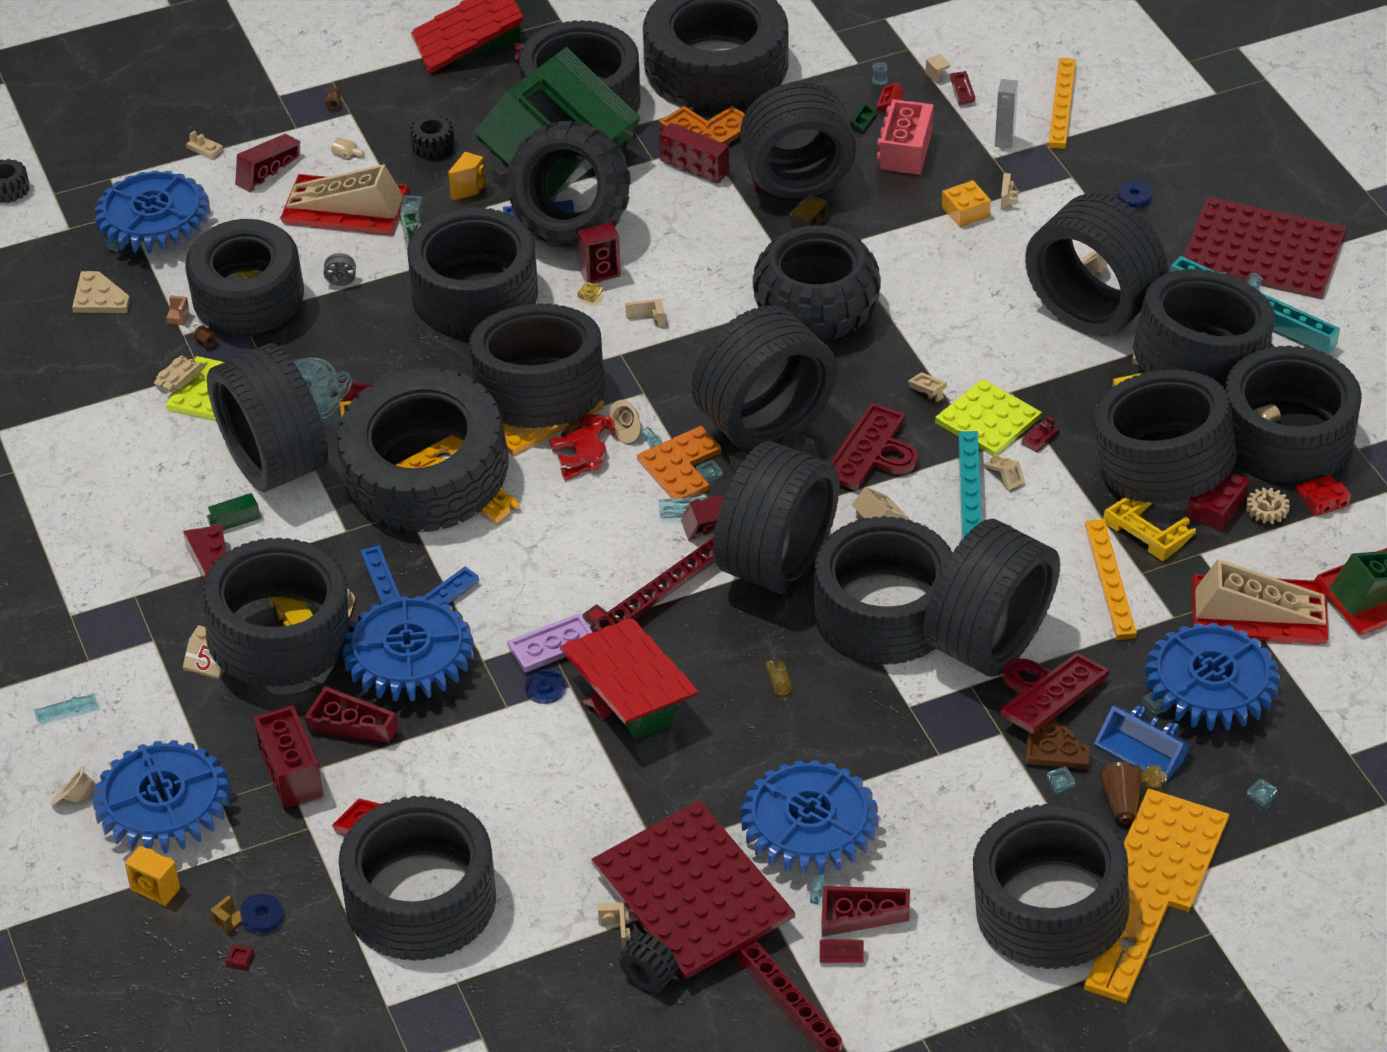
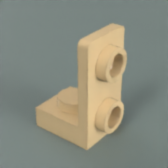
(646, 308)
(1009, 469)
(614, 913)

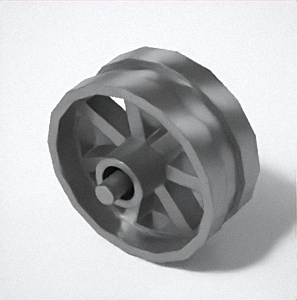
(337, 276)

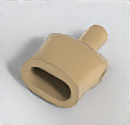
(346, 148)
(1269, 412)

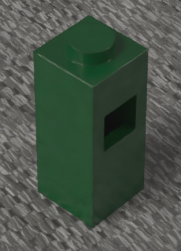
(234, 512)

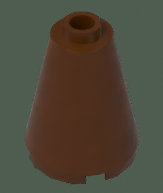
(1122, 789)

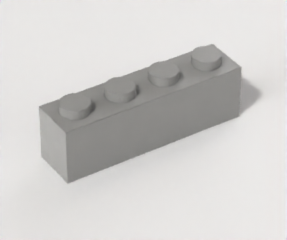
(1006, 113)

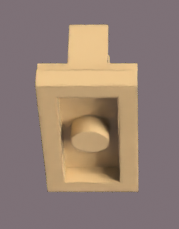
(204, 146)
(1008, 196)
(929, 385)

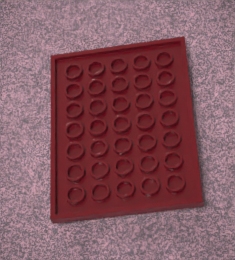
(1282, 248)
(693, 888)

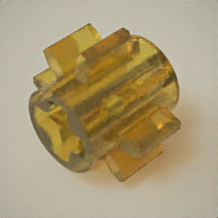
(1154, 776)

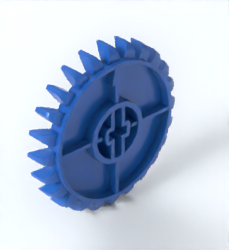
(152, 209)
(407, 646)
(1212, 674)
(133, 789)
(809, 815)

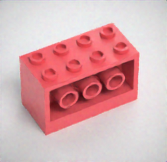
(905, 136)

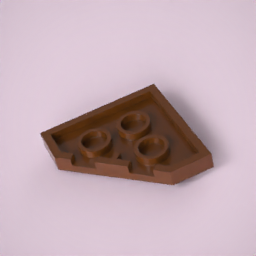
(1056, 747)

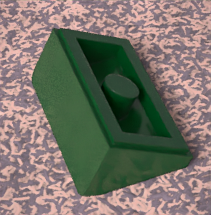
(862, 117)

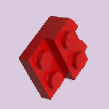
(1324, 495)
(352, 815)

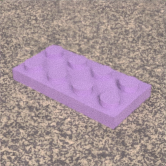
(544, 644)

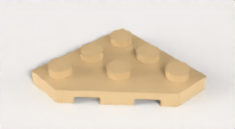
(99, 295)

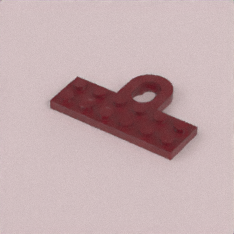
(868, 442)
(1052, 693)

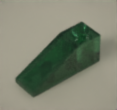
(409, 223)

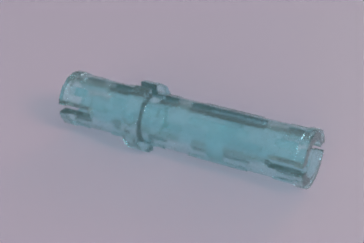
(64, 707)

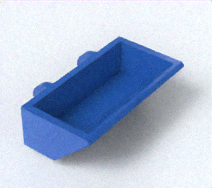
(1141, 742)

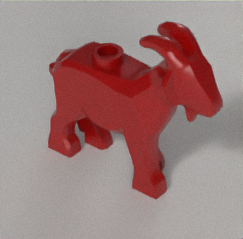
(586, 444)

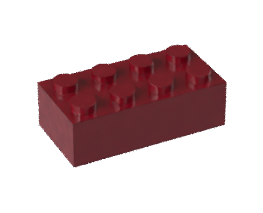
(694, 152)

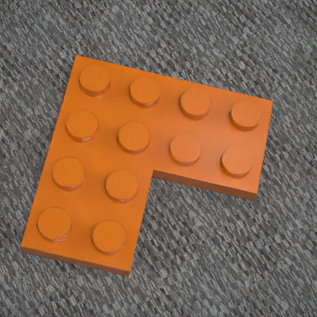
(723, 127)
(673, 463)

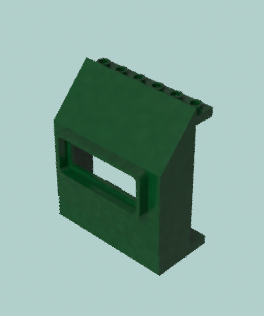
(578, 94)

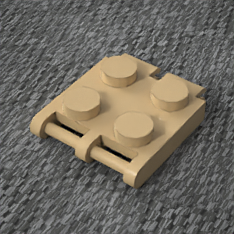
(178, 374)

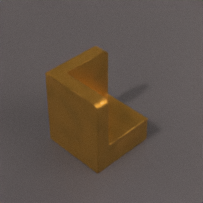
(225, 915)

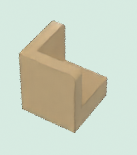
(936, 65)

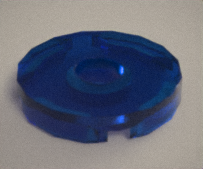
(1143, 191)
(545, 695)
(265, 903)

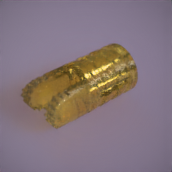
(779, 677)

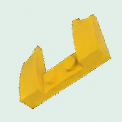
(1161, 543)

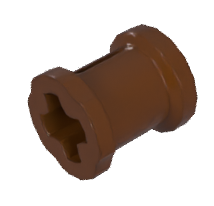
(333, 96)
(205, 336)

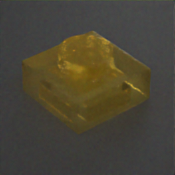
(589, 292)

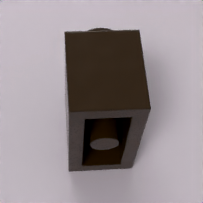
(809, 212)

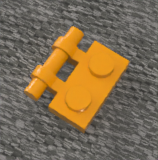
(497, 509)

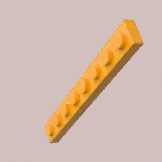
(1062, 103)
(1110, 579)

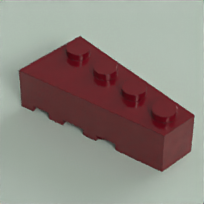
(205, 546)

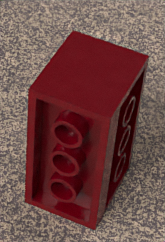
(288, 757)

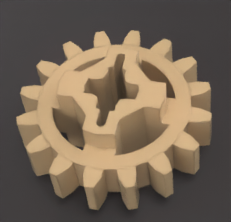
(1267, 505)

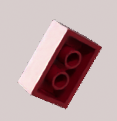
(599, 253)
(1219, 503)

